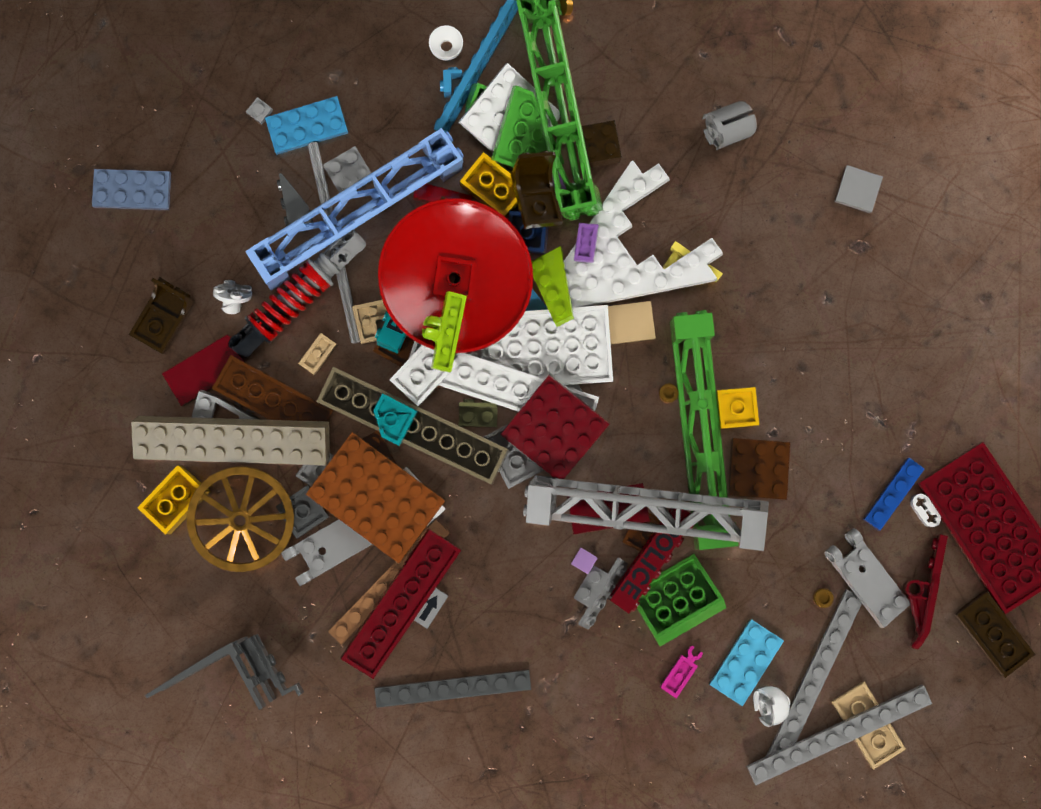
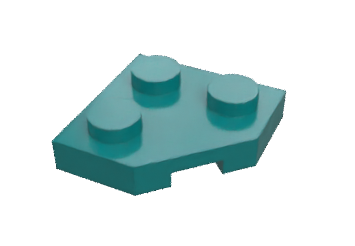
(393, 419)

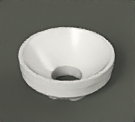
(445, 34)

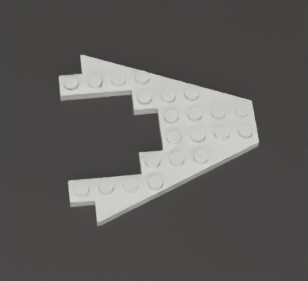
(614, 272)

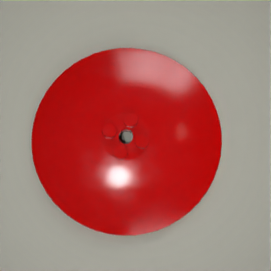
(461, 240)

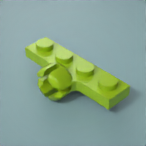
(445, 331)

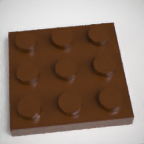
(759, 468)

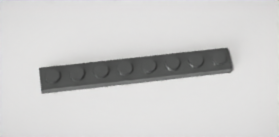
(452, 688)

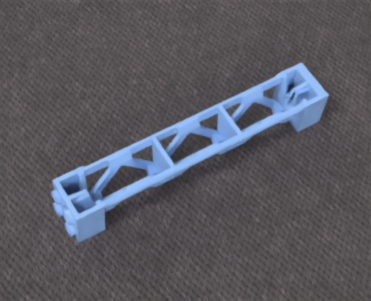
(440, 160)

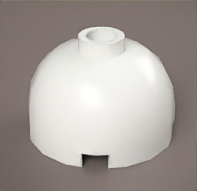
(772, 705)

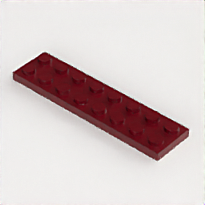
(400, 603)

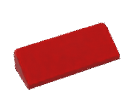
(431, 193)

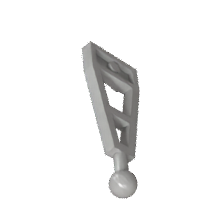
(207, 402)

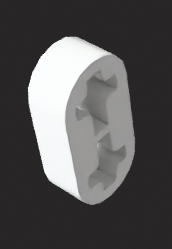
(921, 513)

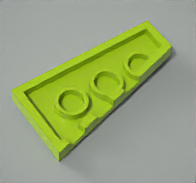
(553, 285)

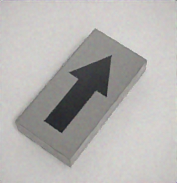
(431, 608)

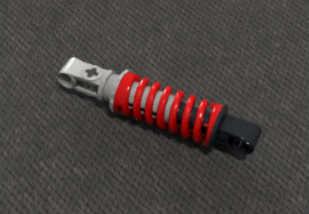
(313, 279)

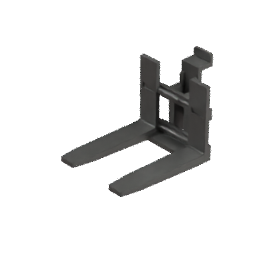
(259, 660)

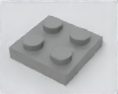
(347, 169)

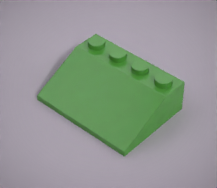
(679, 600)

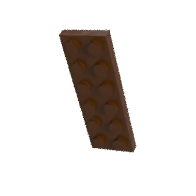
(267, 395)

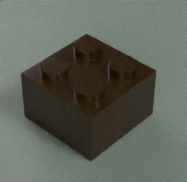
(602, 143)

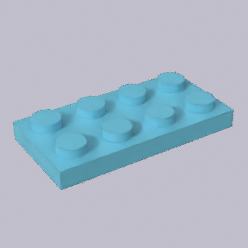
(746, 662)

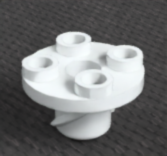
(232, 295)

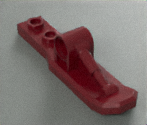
(924, 600)

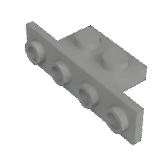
(596, 590)

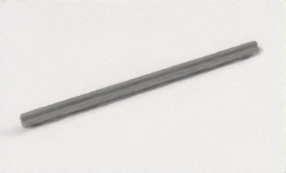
(342, 276)

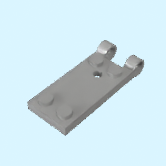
(340, 544)
(874, 585)

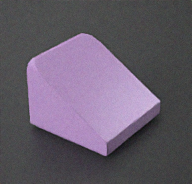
(584, 560)

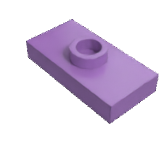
(586, 242)

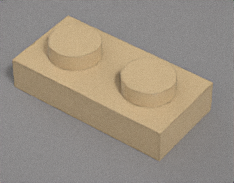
(317, 354)

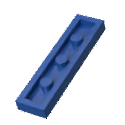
(893, 494)

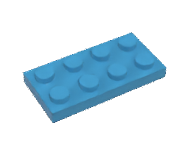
(306, 125)

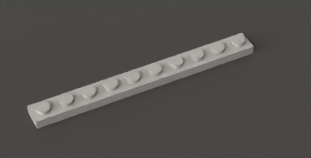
(817, 672)
(839, 734)

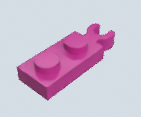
(680, 673)

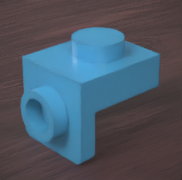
(446, 83)

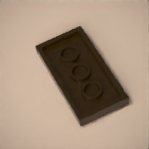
(995, 634)

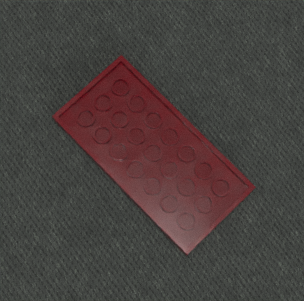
(989, 525)

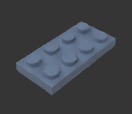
(131, 189)

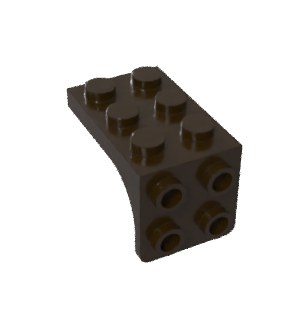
(535, 190)
(161, 315)

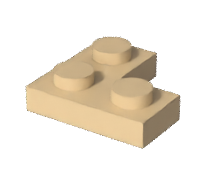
(366, 318)

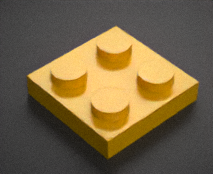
(737, 408)

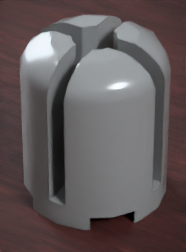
(729, 124)

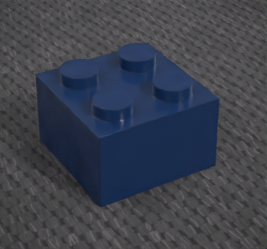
(534, 238)

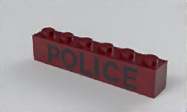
(646, 567)

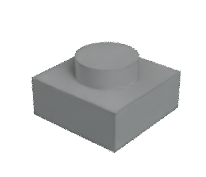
(259, 110)

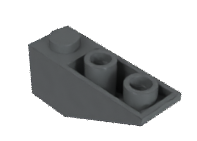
(292, 202)

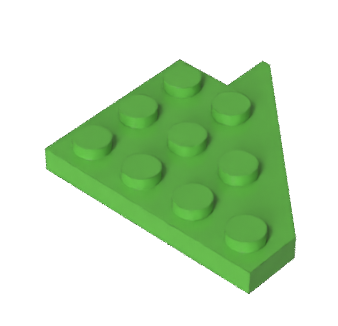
(520, 129)

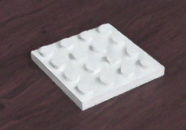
(488, 110)

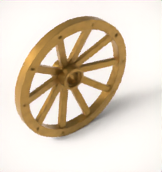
(229, 564)

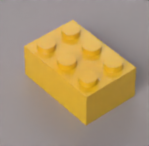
(490, 185)
(170, 500)

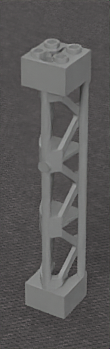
(542, 509)

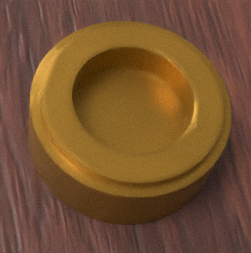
(567, 7)
(668, 393)
(823, 598)

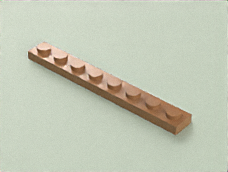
(363, 607)

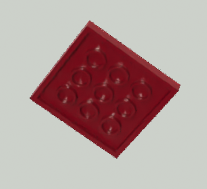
(555, 428)

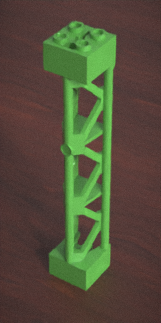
(580, 196)
(696, 333)

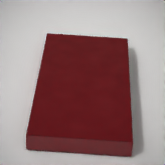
(199, 370)
(582, 508)

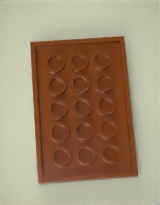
(375, 497)

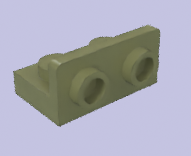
(477, 414)

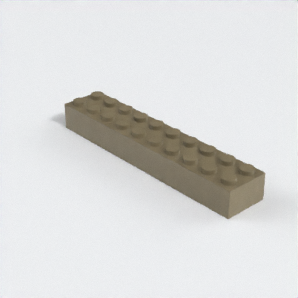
(427, 432)
(231, 440)

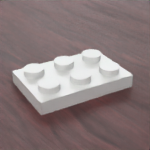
(416, 376)

